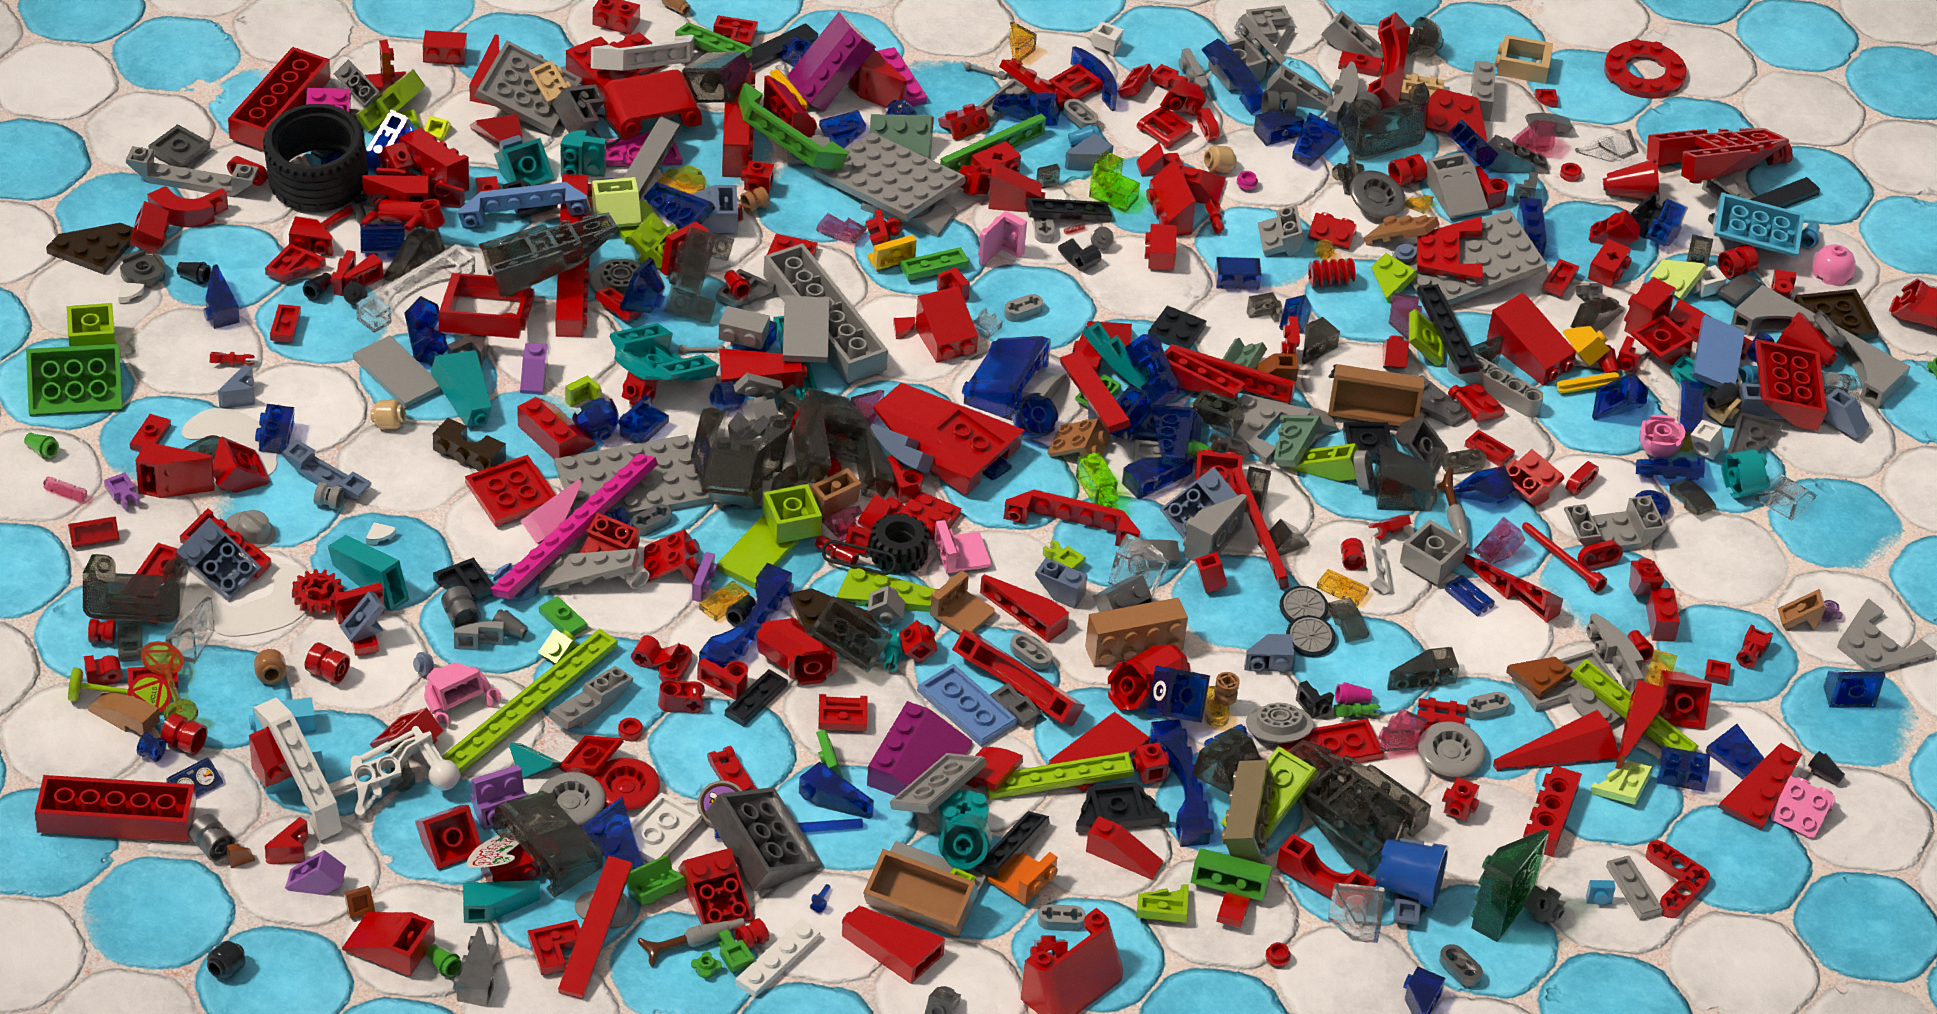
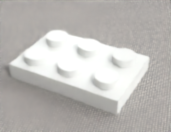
(663, 826)

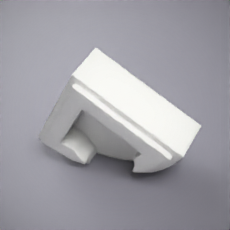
(130, 291)
(380, 533)

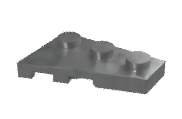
(1441, 406)
(1752, 433)

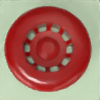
(626, 777)

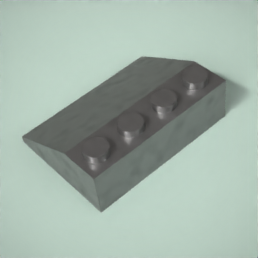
(762, 837)

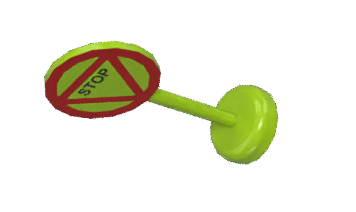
(147, 687)

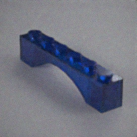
(771, 588)
(1192, 819)

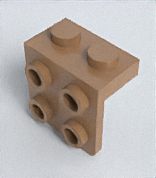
(1079, 437)
(958, 607)

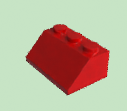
(785, 106)
(1172, 199)
(551, 428)

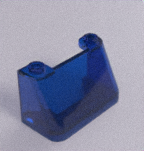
(1005, 373)

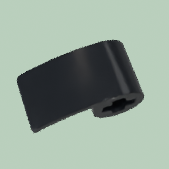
(1078, 257)

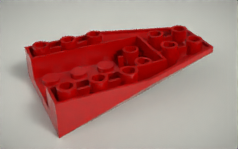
(956, 436)

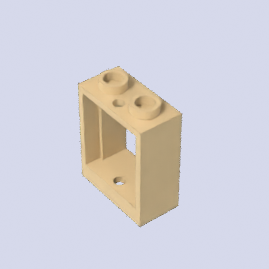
(1520, 68)

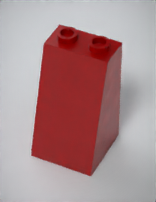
(1531, 340)

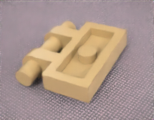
(1410, 80)

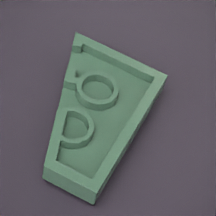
(906, 130)
(1294, 438)

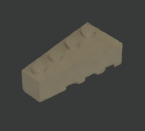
(1249, 810)

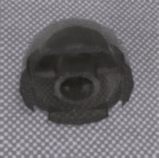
(1425, 38)

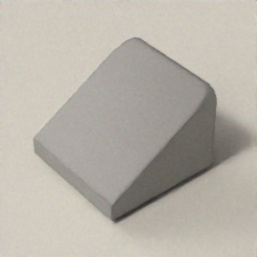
(1328, 423)

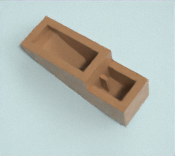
(125, 712)

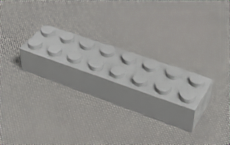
(851, 342)

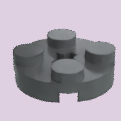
(152, 264)

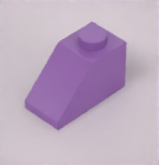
(534, 368)
(317, 875)

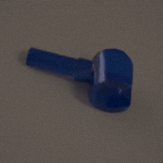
(819, 903)

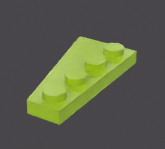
(861, 583)

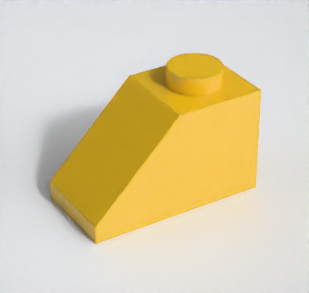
(1587, 343)

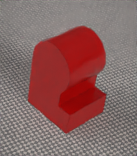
(1783, 282)
(103, 670)

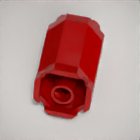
(1916, 303)
(800, 654)
(1133, 679)

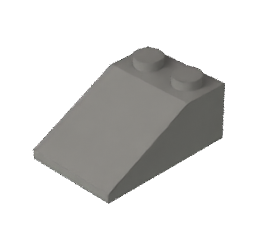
(1214, 527)

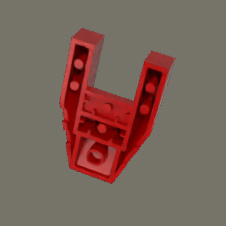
(1713, 154)

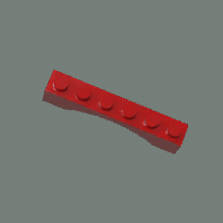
(1394, 42)
(1026, 681)

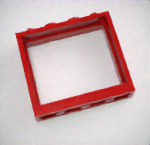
(480, 323)

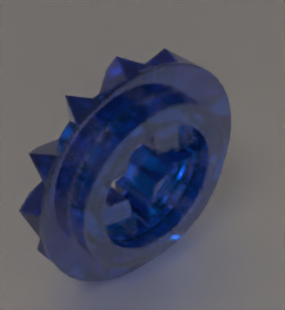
(1660, 500)

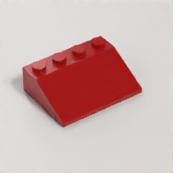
(1791, 383)

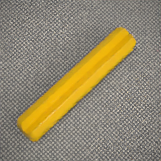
(779, 76)
(1586, 383)

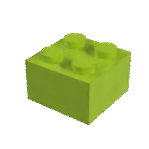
(91, 324)
(792, 513)

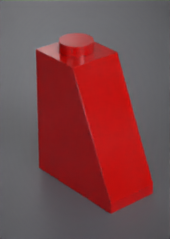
(1011, 189)

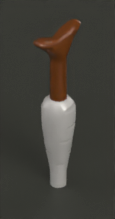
(1455, 512)
(693, 937)

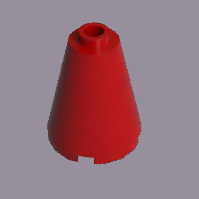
(1634, 181)
(1806, 336)

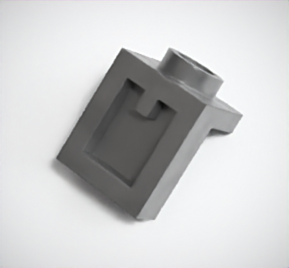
(1527, 189)

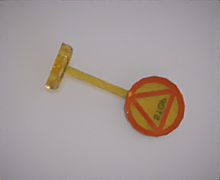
(168, 660)

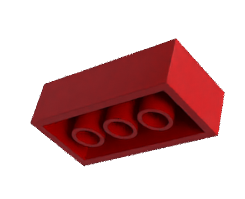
(579, 63)

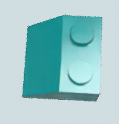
(525, 162)

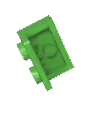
(654, 881)

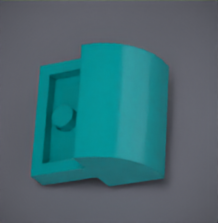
(582, 154)

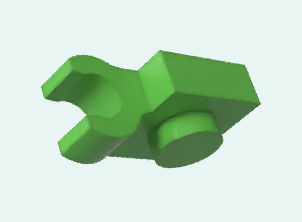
(734, 954)

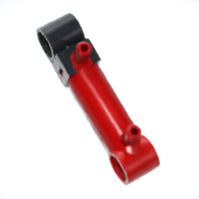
(381, 209)

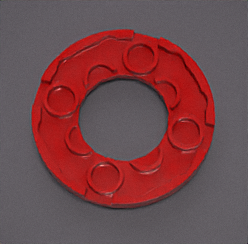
(1660, 87)

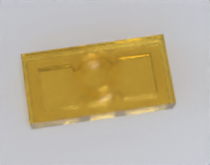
(1342, 587)
(717, 604)
(1660, 661)

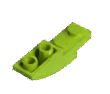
(391, 99)

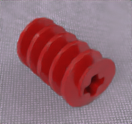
(1331, 271)

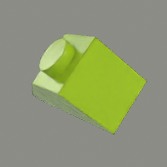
(1329, 462)

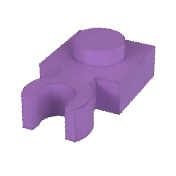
(122, 488)

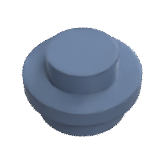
(1406, 253)
(423, 663)

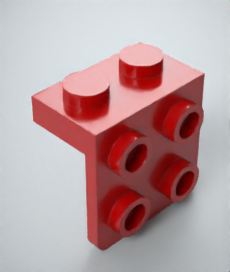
(672, 553)

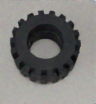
(903, 538)

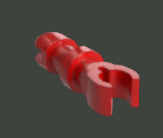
(1215, 216)
(219, 357)

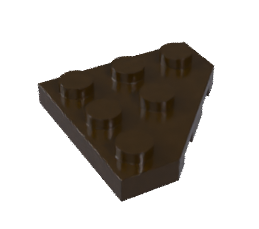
(92, 247)
(1844, 309)
(810, 603)

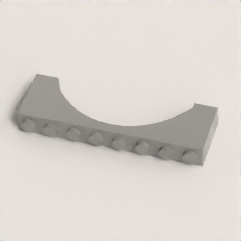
(1877, 371)

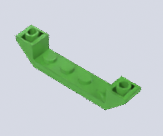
(829, 157)

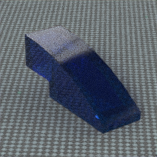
(1690, 404)

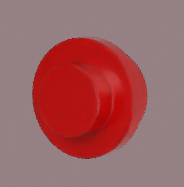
(1278, 954)

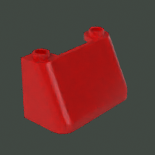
(649, 97)
(1077, 976)

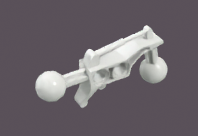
(442, 774)

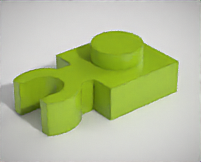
(1065, 556)

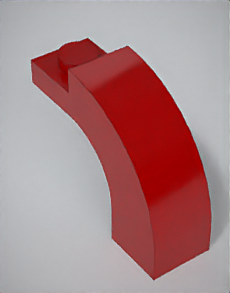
(189, 212)

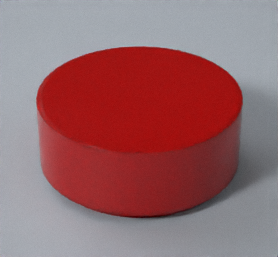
(1570, 172)
(630, 729)

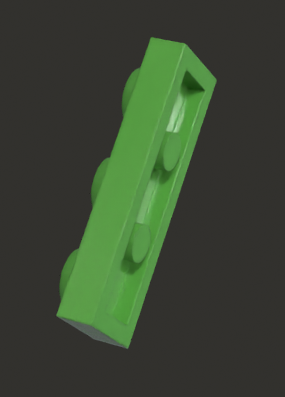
(934, 263)

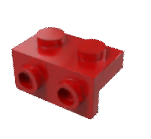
(965, 121)
(1336, 230)

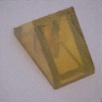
(1021, 41)

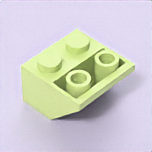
(618, 198)

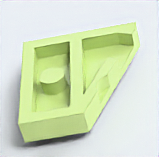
(1679, 275)
(1625, 783)

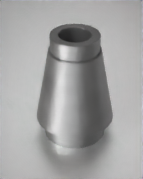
(512, 625)

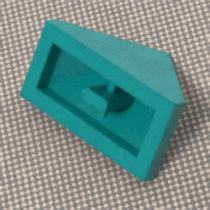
(531, 761)

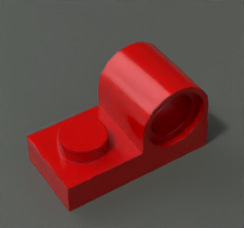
(1494, 189)
(906, 482)
(730, 680)

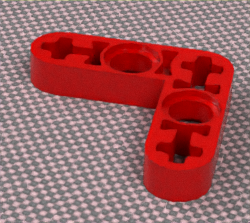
(1684, 876)

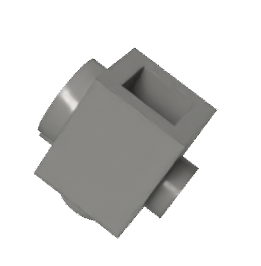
(886, 606)

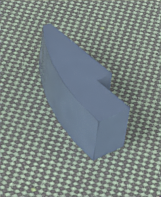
(903, 448)

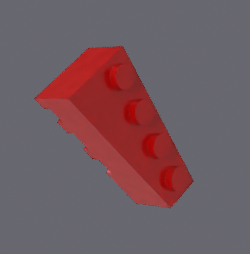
(437, 160)

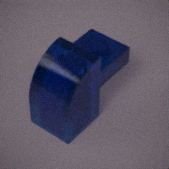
(1668, 225)

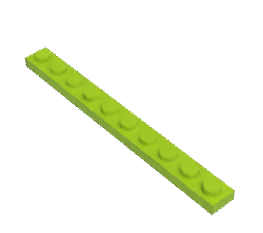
(531, 700)

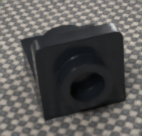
(1311, 700)

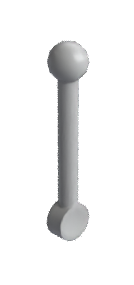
(1000, 75)
(683, 348)

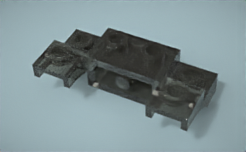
(690, 274)

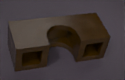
(452, 442)

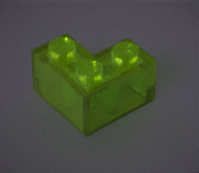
(1110, 185)

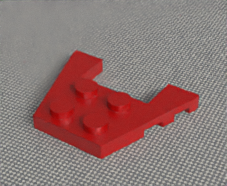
(1440, 251)

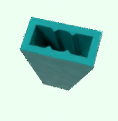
(463, 385)
(370, 566)

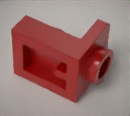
(953, 278)
(1627, 358)

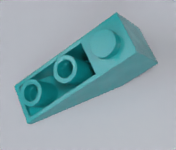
(495, 899)

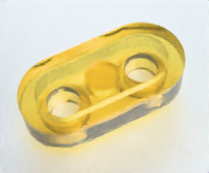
(1215, 714)

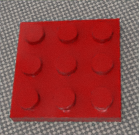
(510, 489)

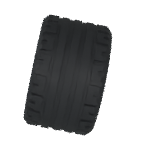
(309, 129)

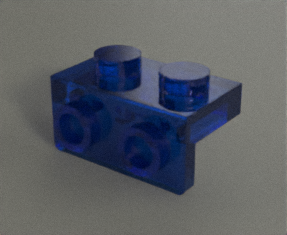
(642, 421)

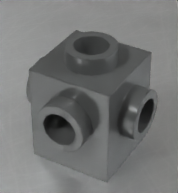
(1545, 904)

